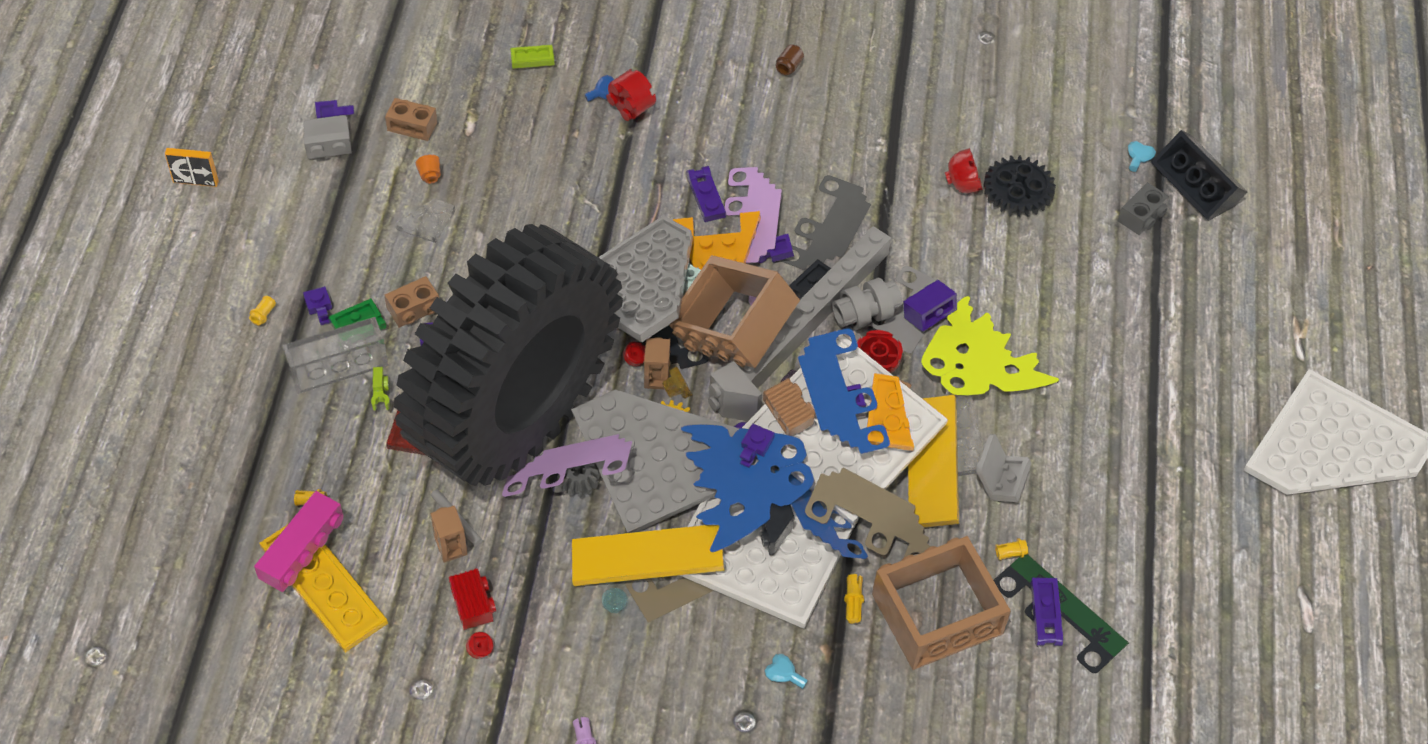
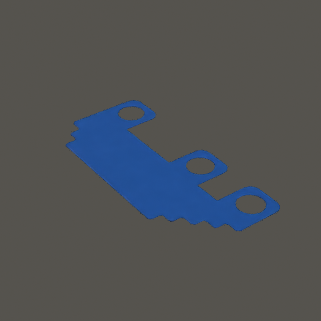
(829, 394)
(824, 531)

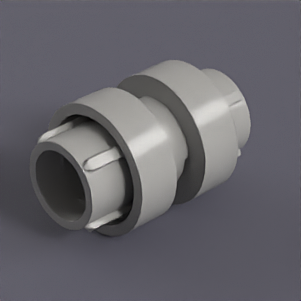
(875, 301)

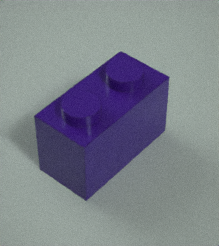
(930, 305)

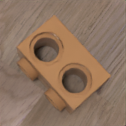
(411, 119)
(411, 301)
(656, 362)
(449, 533)

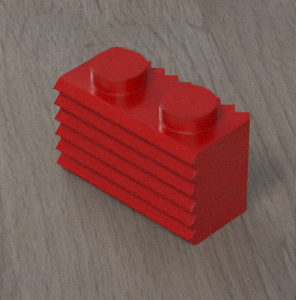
(471, 598)

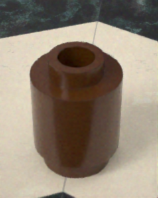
(789, 59)

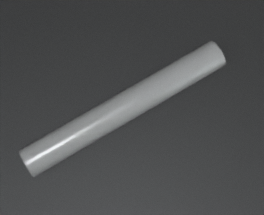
(468, 530)

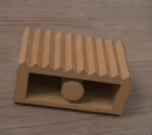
(789, 407)

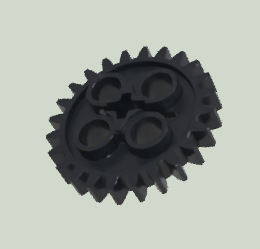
(1019, 185)

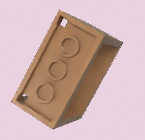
(757, 328)
(956, 636)

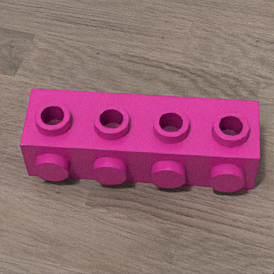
(299, 541)

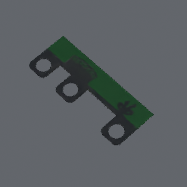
(1102, 636)

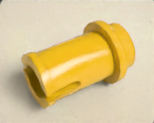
(259, 314)
(302, 497)
(1011, 549)

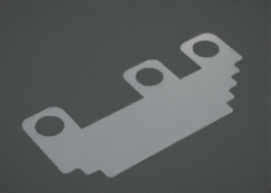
(898, 325)

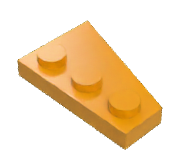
(889, 413)

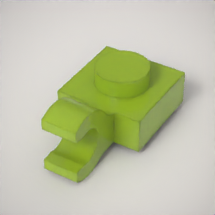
(380, 384)

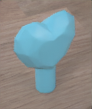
(1139, 154)
(783, 670)

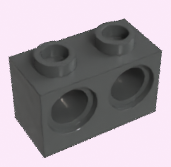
(1143, 209)

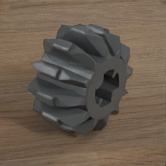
(580, 479)

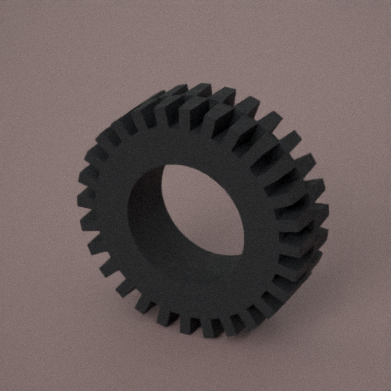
(508, 353)

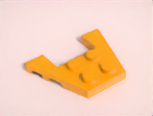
(728, 245)

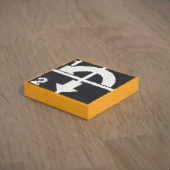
(191, 167)

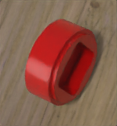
(634, 353)
(479, 645)

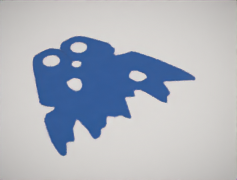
(751, 486)

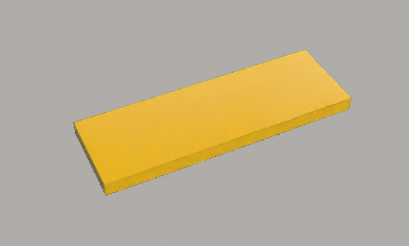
(935, 471)
(645, 555)
(335, 597)

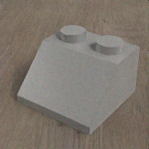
(733, 393)

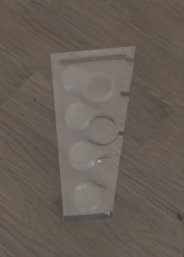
(968, 435)

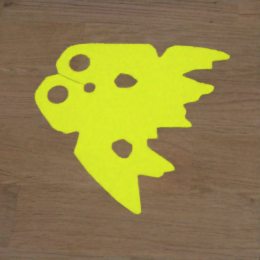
(985, 358)

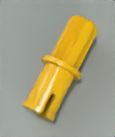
(854, 598)

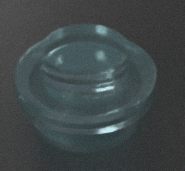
(614, 600)

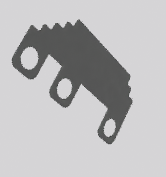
(838, 228)

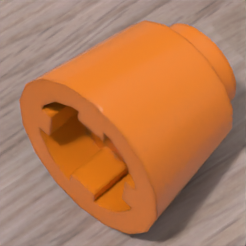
(428, 168)

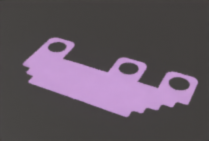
(761, 198)
(560, 458)

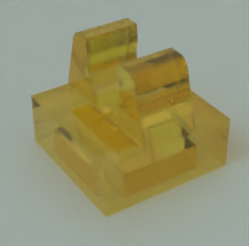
(676, 384)

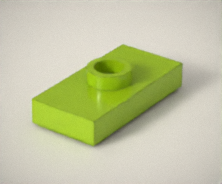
(532, 56)

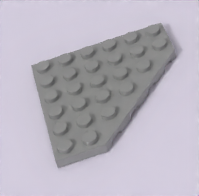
(651, 275)
(657, 471)

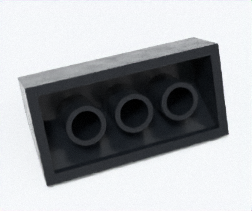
(1198, 176)

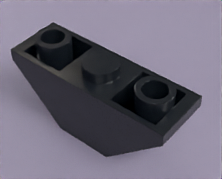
(777, 527)

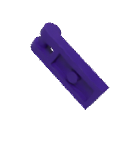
(706, 194)
(1046, 611)

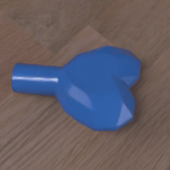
(601, 88)

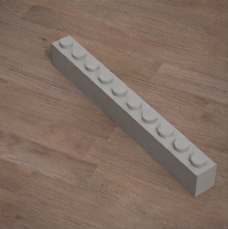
(817, 302)

